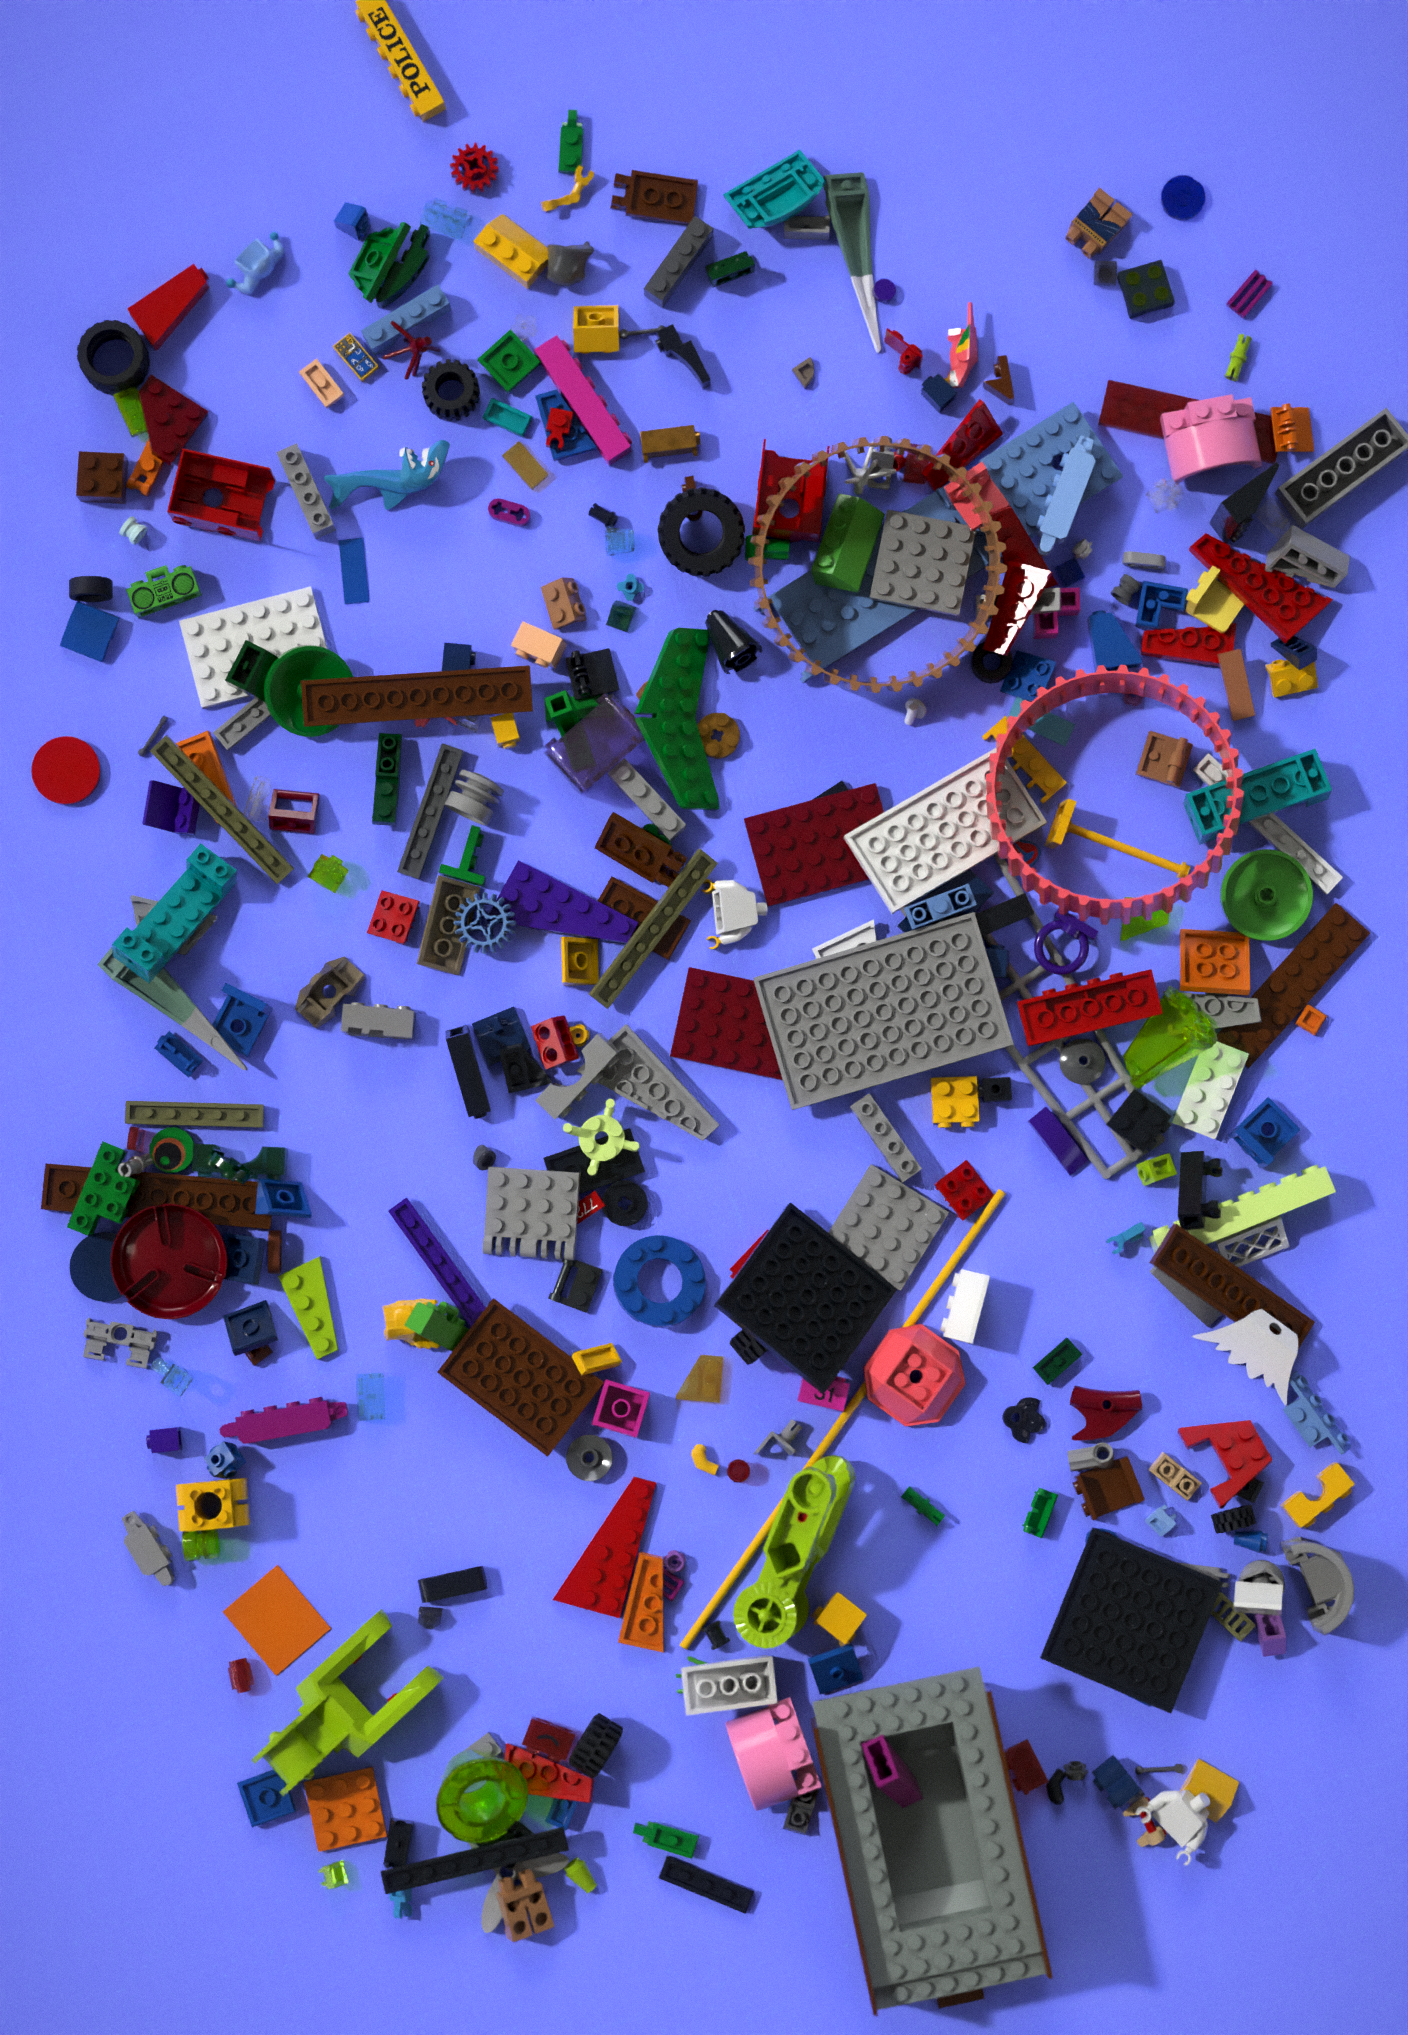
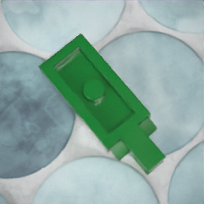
(570, 144)
(667, 1838)

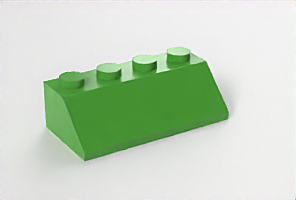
(847, 543)

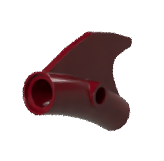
(1102, 1421)

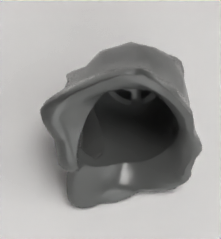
(567, 263)

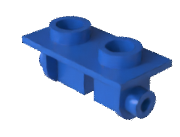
(178, 1054)

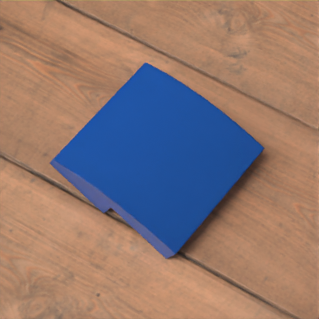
(89, 631)

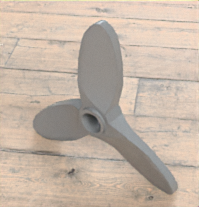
(540, 1866)

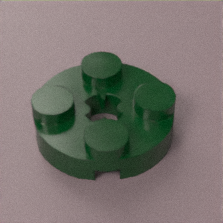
(232, 1168)

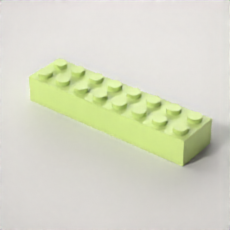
(1259, 1207)

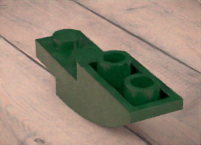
(402, 276)
(387, 779)

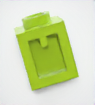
(1156, 1169)

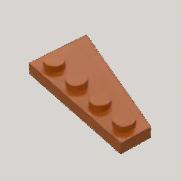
(204, 754)
(644, 1609)

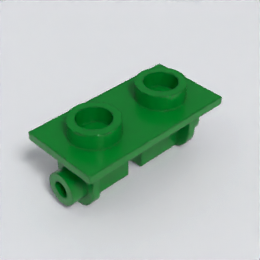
(1039, 1516)

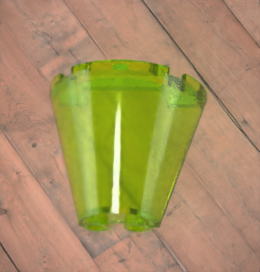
(1168, 1039)

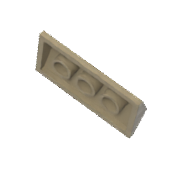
(440, 944)

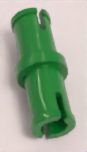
(923, 1506)

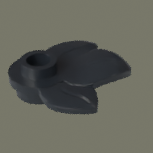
(1027, 1419)

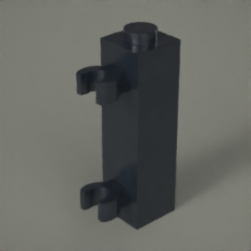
(1192, 1190)

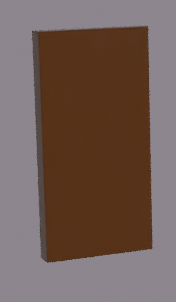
(637, 907)

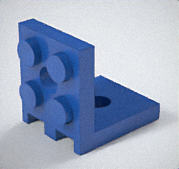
(241, 1007)
(1254, 1142)

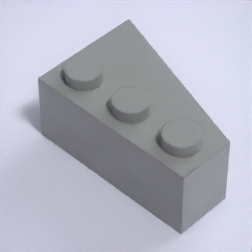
(1307, 557)

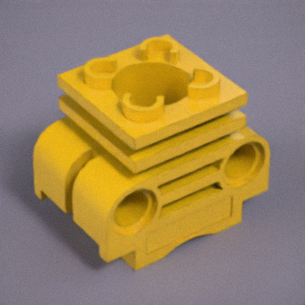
(231, 1514)

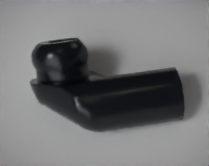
(1054, 1788)

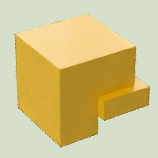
(839, 1618)

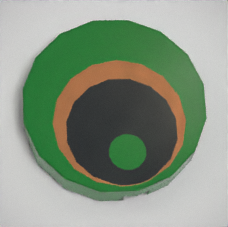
(172, 1150)

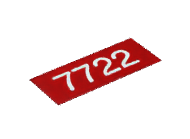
(589, 1205)

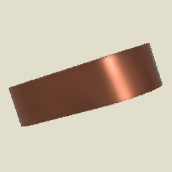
(274, 1251)

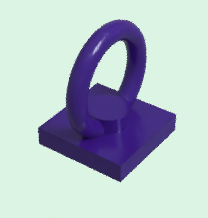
(1074, 928)

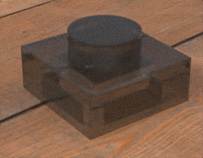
(1105, 273)

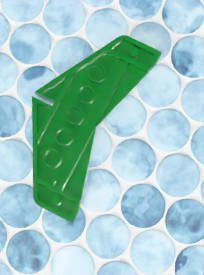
(673, 731)

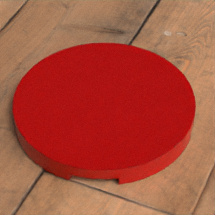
(66, 770)

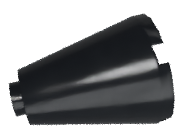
(731, 642)

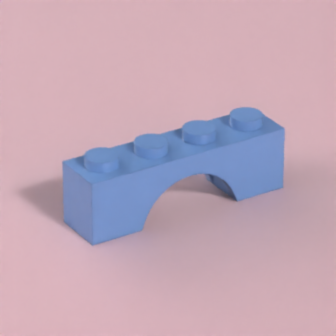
(421, 309)

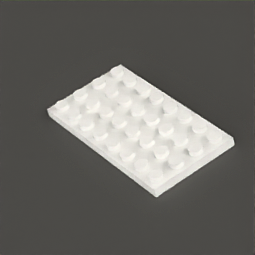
(940, 833)

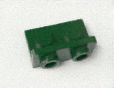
(730, 269)

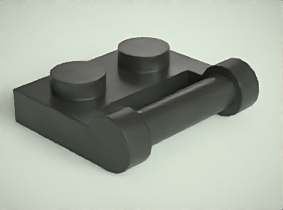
(582, 1288)

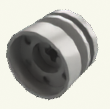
(474, 797)

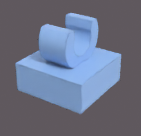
(1160, 1521)

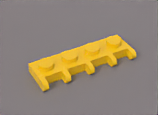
(1031, 763)

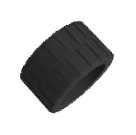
(98, 335)

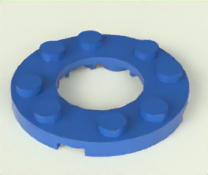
(636, 1304)

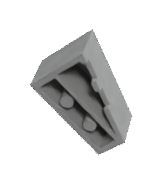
(378, 1021)

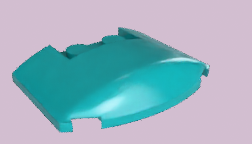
(776, 192)

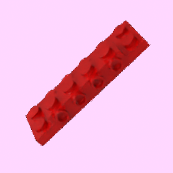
(1089, 1007)

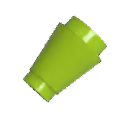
(580, 1874)

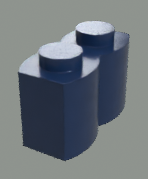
(1117, 1783)

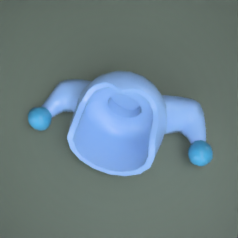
(256, 263)

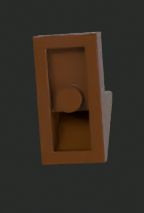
(1001, 387)

